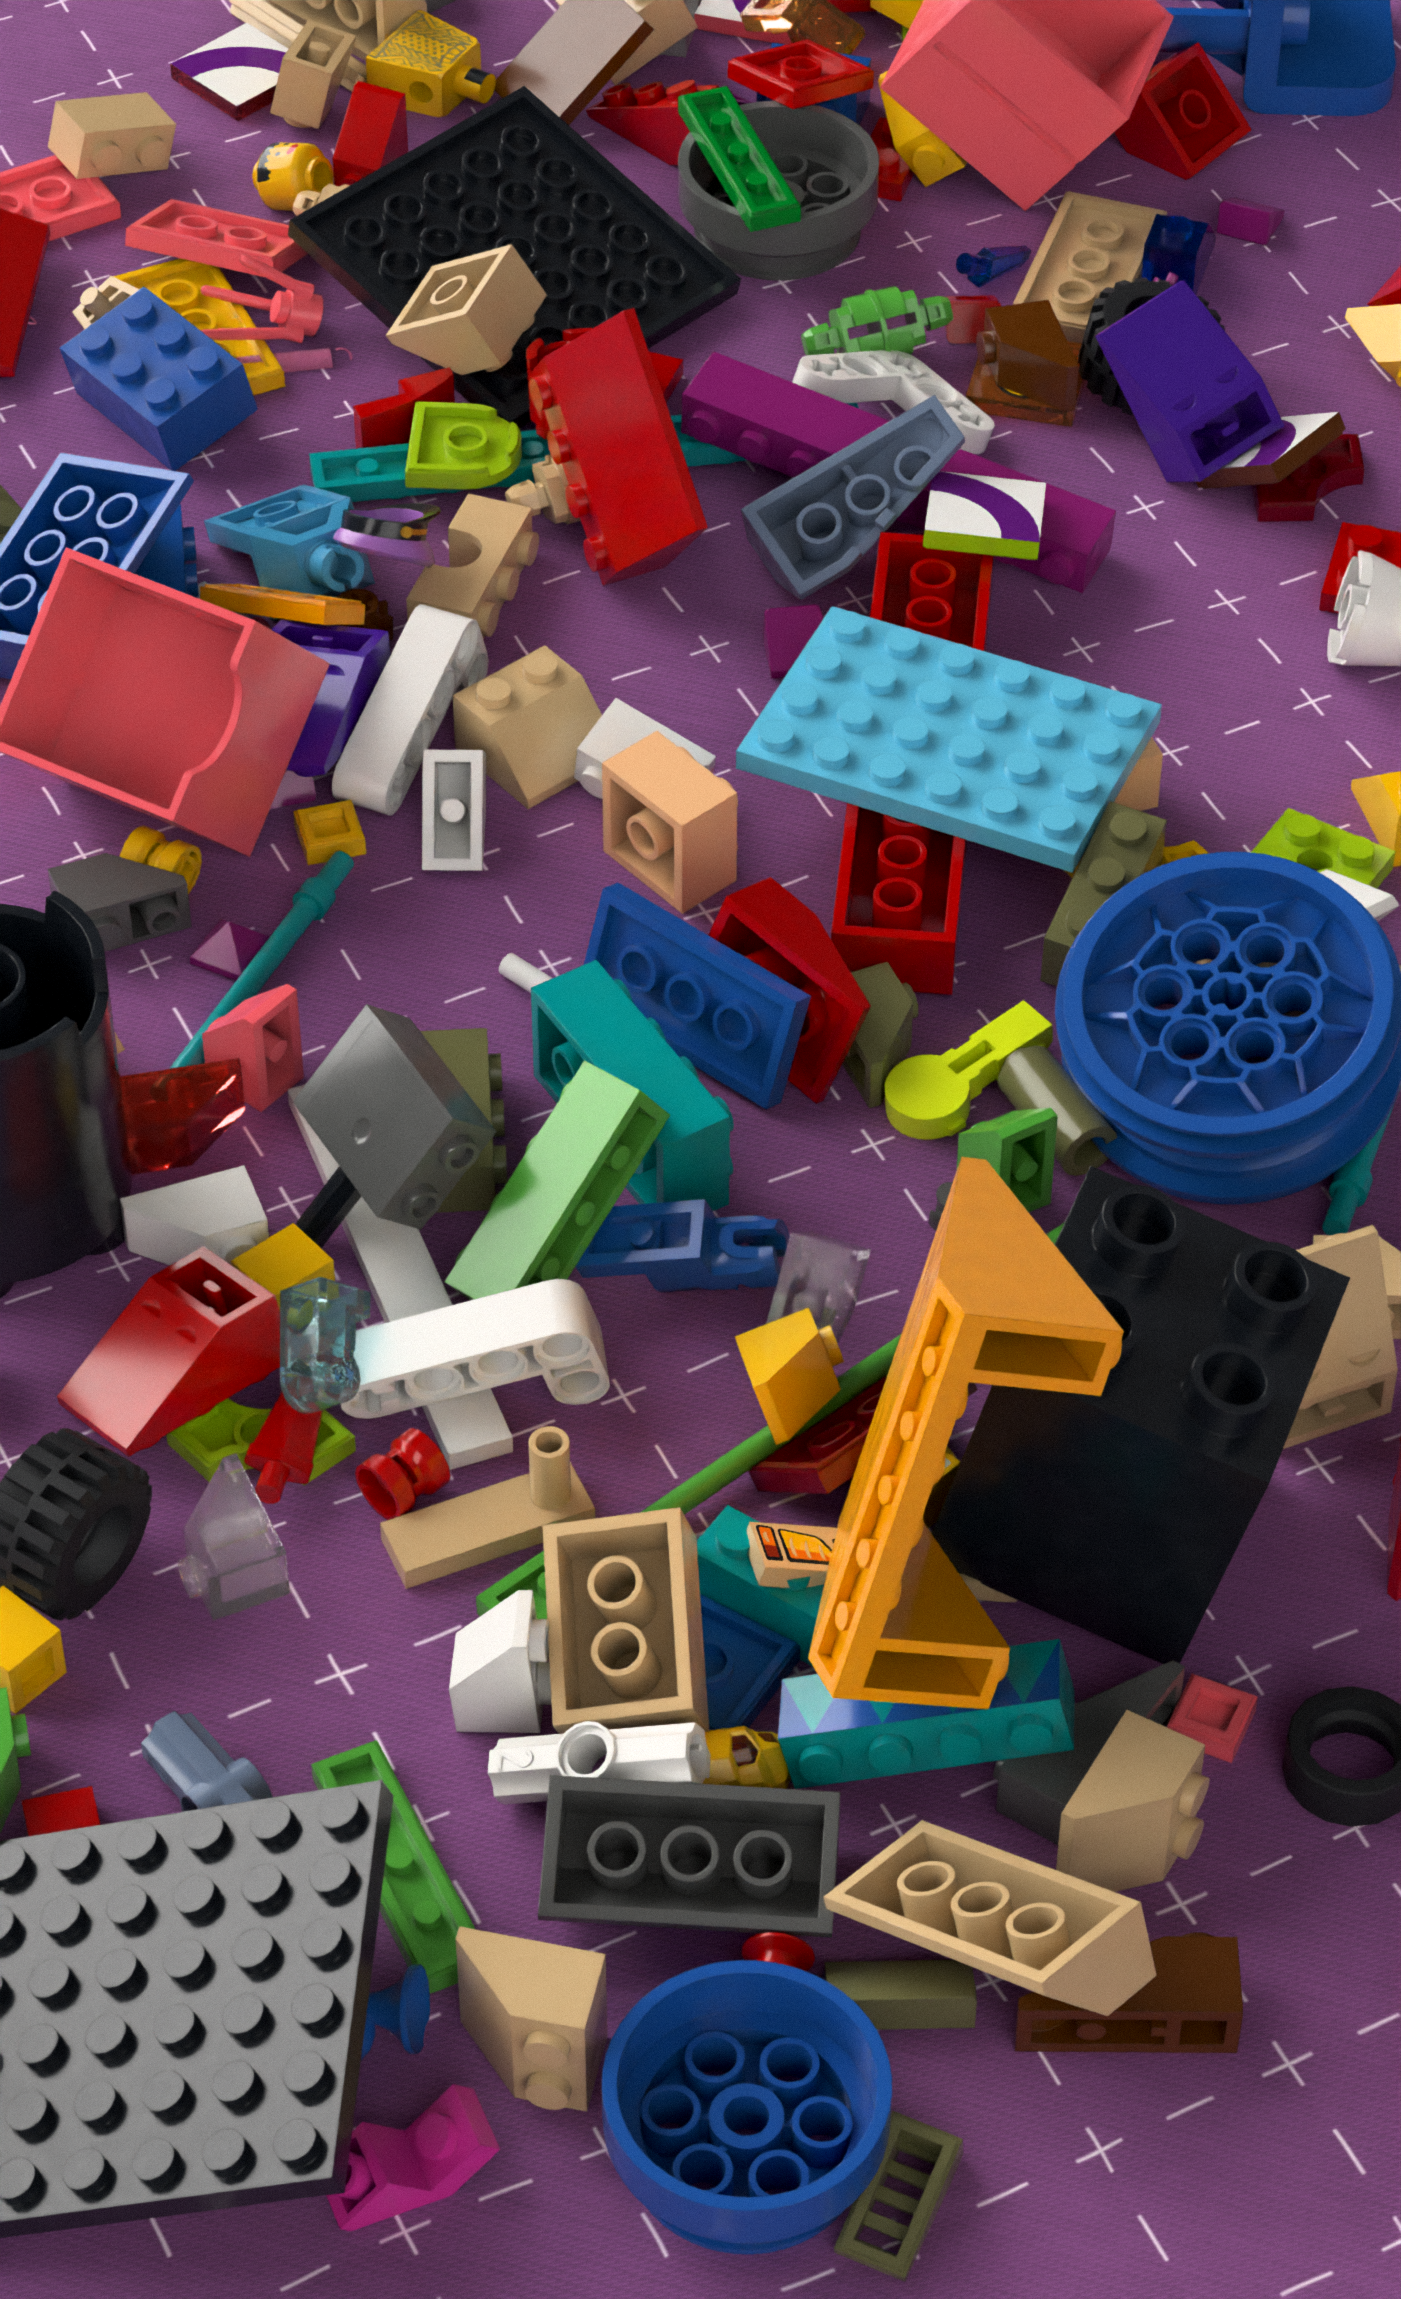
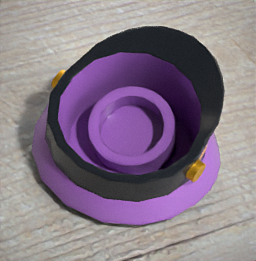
(389, 532)

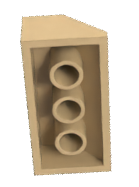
(1003, 1917)

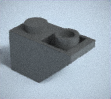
(124, 898)

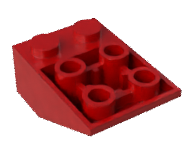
(176, 1352)

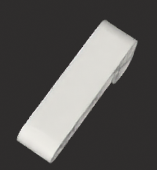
(429, 664)
(482, 1346)

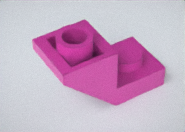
(415, 2166)

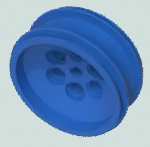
(1215, 1122)

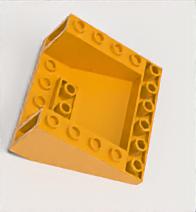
(986, 1311)

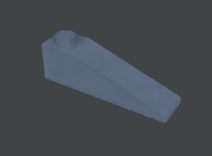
(835, 510)

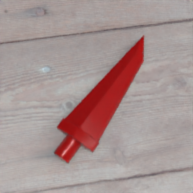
(283, 1449)

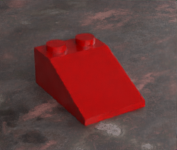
(790, 941)

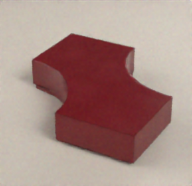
(1298, 494)

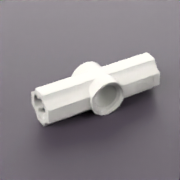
(651, 1753)

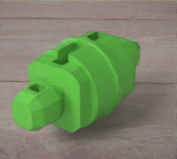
(873, 309)

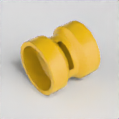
(152, 849)

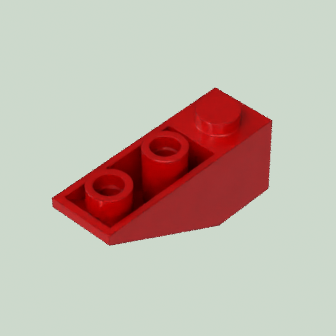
(647, 116)

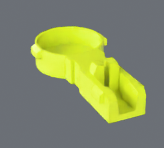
(933, 1093)

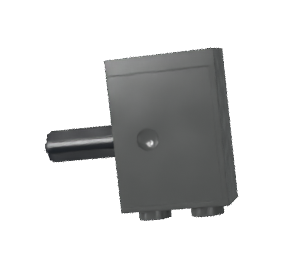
(390, 1123)

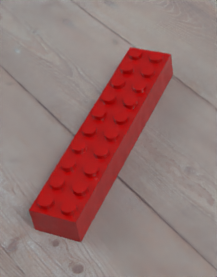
(897, 878)

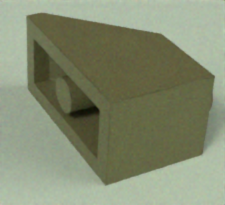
(884, 1033)

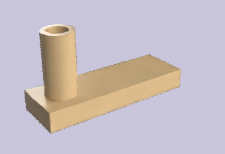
(491, 1519)

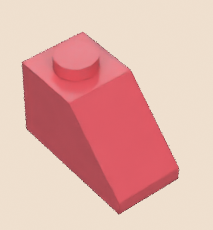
(265, 1039)

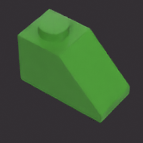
(1019, 1150)

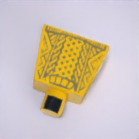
(431, 65)

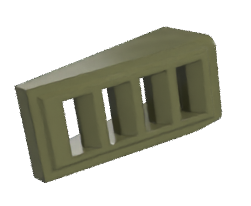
(925, 2144)

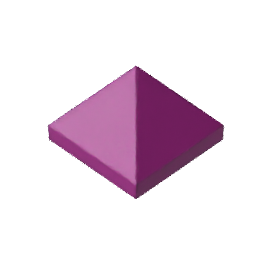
(228, 949)

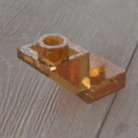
(805, 20)

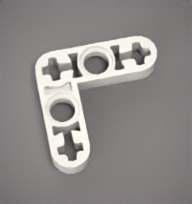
(894, 377)

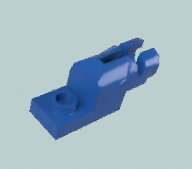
(686, 1247)

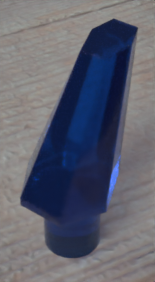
(991, 263)

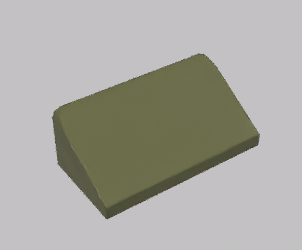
(909, 1992)

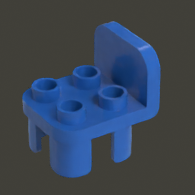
(1297, 52)

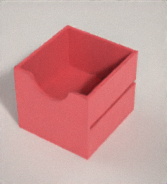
(1026, 81)
(158, 701)

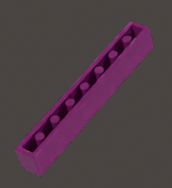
(798, 428)

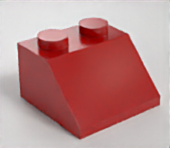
(1183, 115)

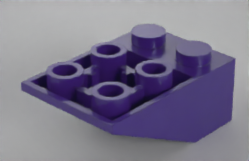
(1188, 385)
(355, 667)

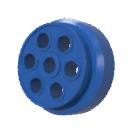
(755, 2027)

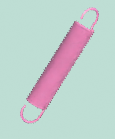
(300, 360)

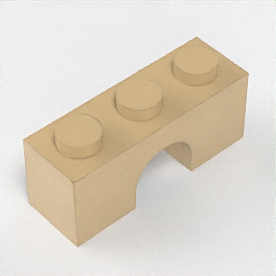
(486, 554)

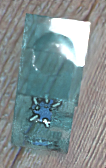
(320, 1343)

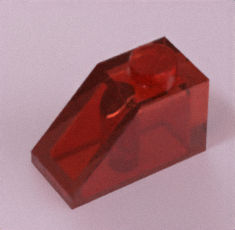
(179, 1112)

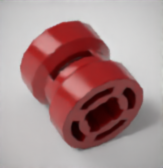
(402, 1474)

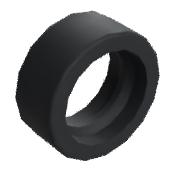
(1335, 1797)

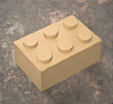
(625, 1621)

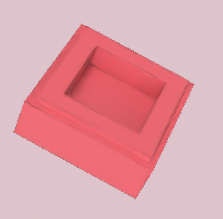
(1214, 1716)

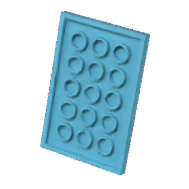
(950, 738)

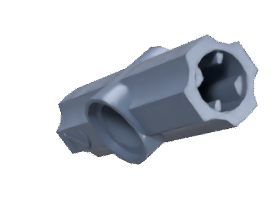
(198, 1766)

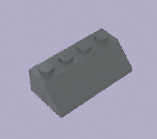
(689, 1856)

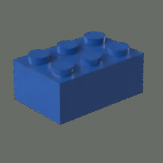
(159, 378)

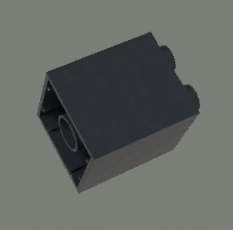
(1140, 1495)

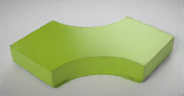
(233, 1427)

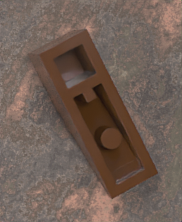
(1183, 2009)

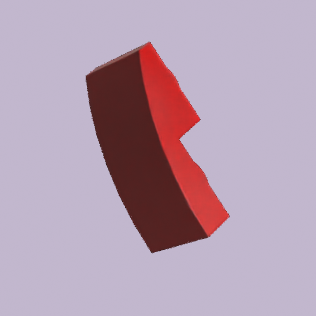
(391, 418)

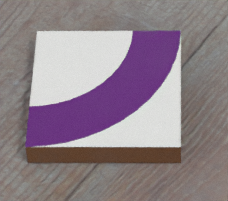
(1280, 452)

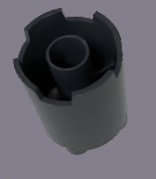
(58, 1094)

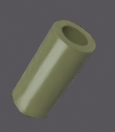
(1037, 1080)

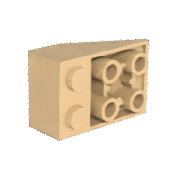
(1358, 1359)

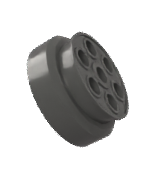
(828, 168)

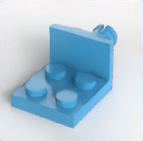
(294, 542)

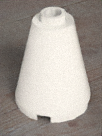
(1368, 614)

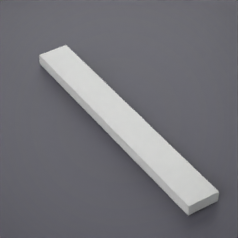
(407, 1285)

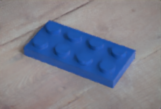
(705, 996)

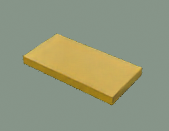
(180, 285)

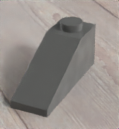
(1040, 1786)

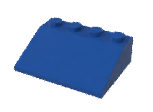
(89, 507)

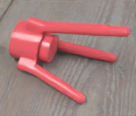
(295, 310)

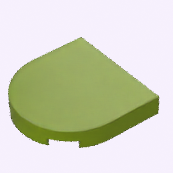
(460, 446)

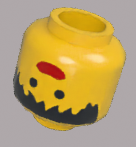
(289, 169)

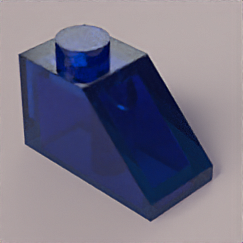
(1179, 248)

